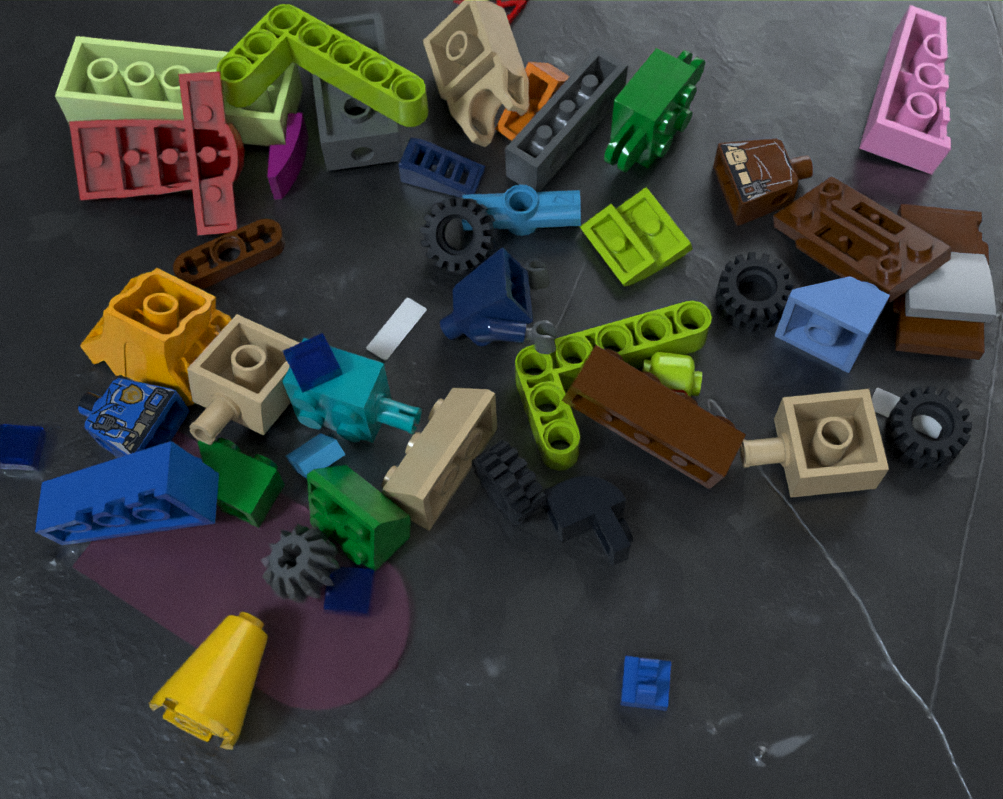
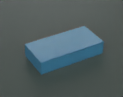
(315, 454)

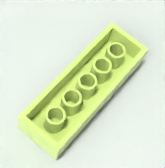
(143, 82)

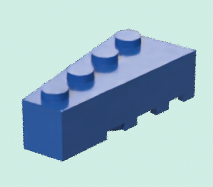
(129, 497)

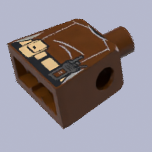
(758, 176)

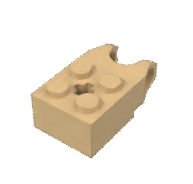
(478, 67)

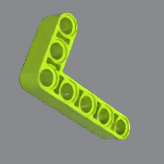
(296, 37)
(559, 374)

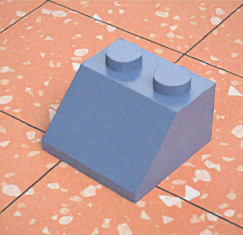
(832, 319)

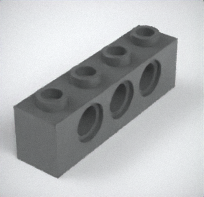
(565, 120)

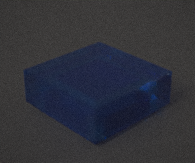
(312, 362)
(21, 446)
(350, 593)

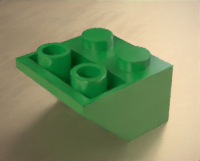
(356, 515)

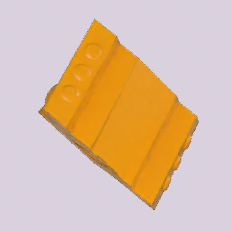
(156, 331)

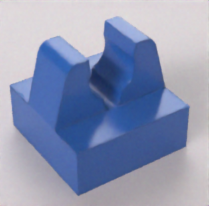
(645, 683)

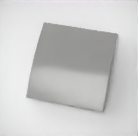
(955, 291)

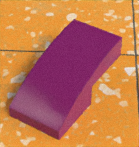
(287, 159)

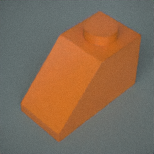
(543, 84)

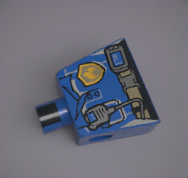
(132, 416)

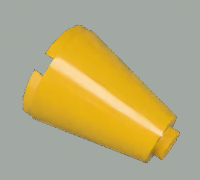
(216, 681)

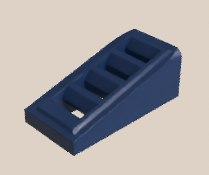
(431, 154)

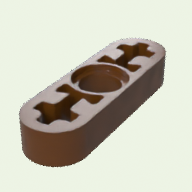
(236, 239)

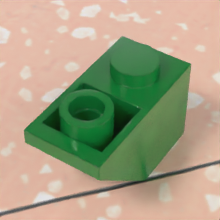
(245, 483)

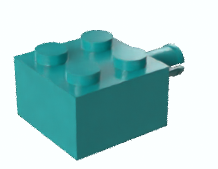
(352, 402)

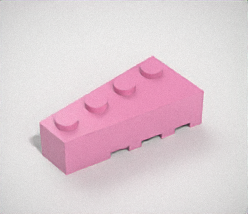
(910, 100)

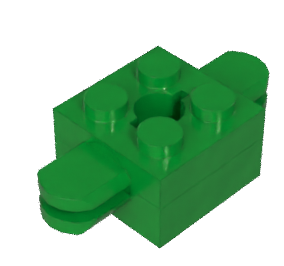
(653, 109)

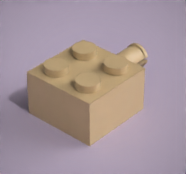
(240, 379)
(823, 444)

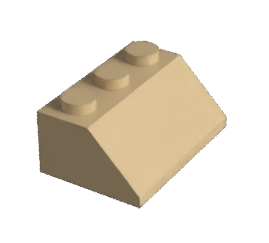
(442, 454)

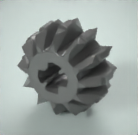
(300, 564)

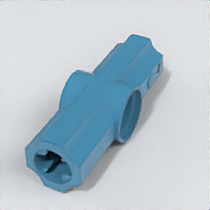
(541, 208)

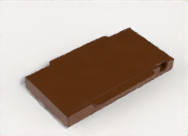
(861, 238)
(942, 336)

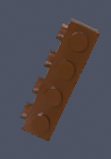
(654, 417)

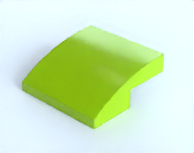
(636, 238)

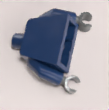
(497, 306)

